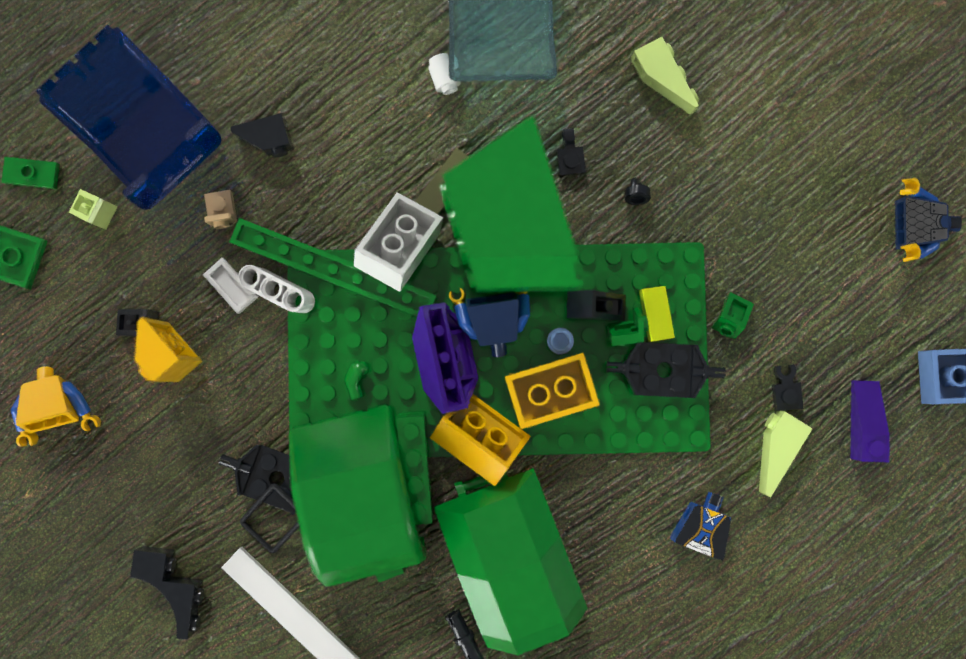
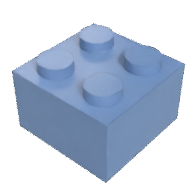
(942, 376)

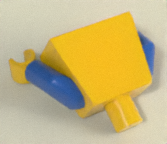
(48, 404)

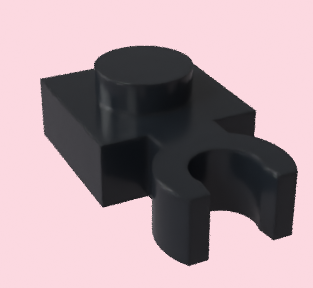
(786, 393)

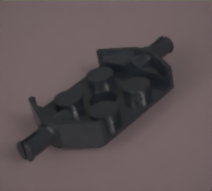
(686, 364)
(255, 471)

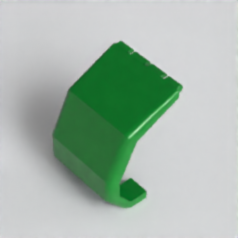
(353, 497)

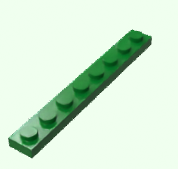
(326, 267)

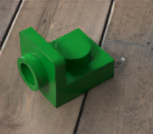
(733, 316)

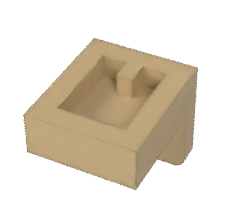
(220, 209)

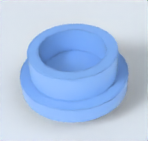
(560, 341)

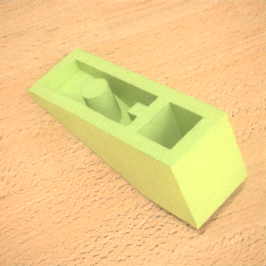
(780, 446)

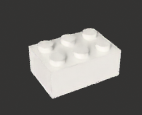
(398, 241)

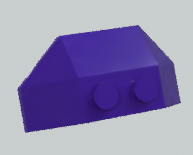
(444, 358)

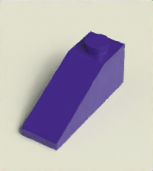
(868, 423)

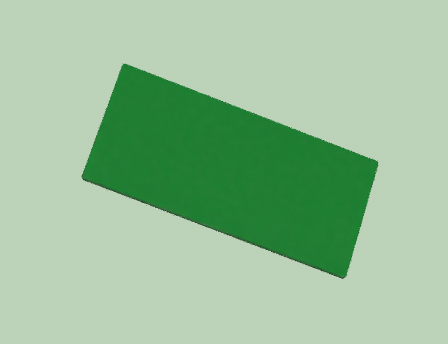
(357, 328)

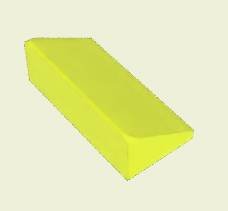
(657, 310)

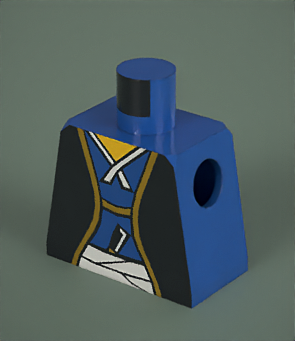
(704, 527)

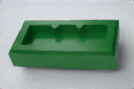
(30, 173)

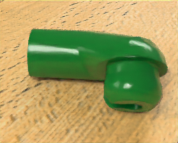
(353, 377)

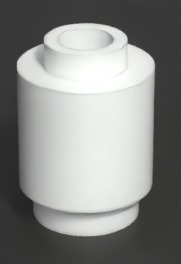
(440, 74)

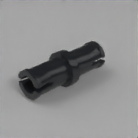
(463, 636)

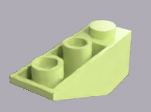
(660, 72)

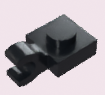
(571, 158)

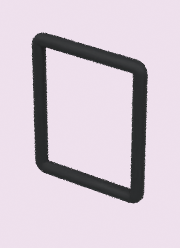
(256, 505)

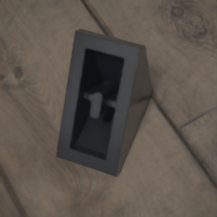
(128, 320)

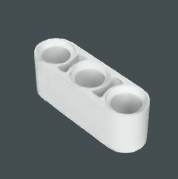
(265, 287)

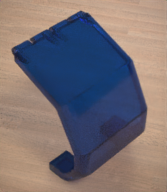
(130, 116)

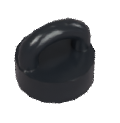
(637, 193)

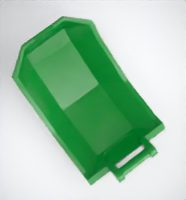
(511, 562)

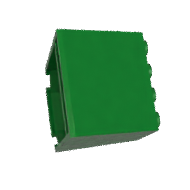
(511, 217)

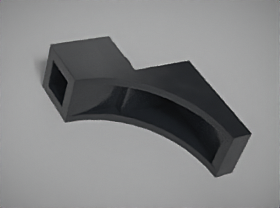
(183, 594)

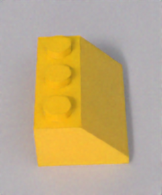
(163, 352)
(481, 439)

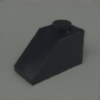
(266, 135)
(596, 305)

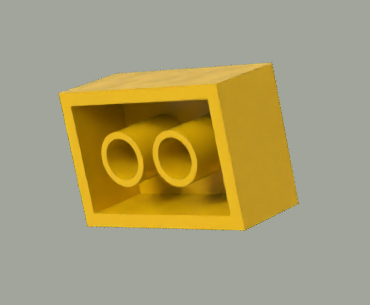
(551, 391)

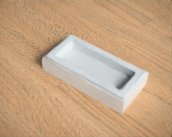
(225, 281)

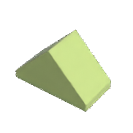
(93, 209)

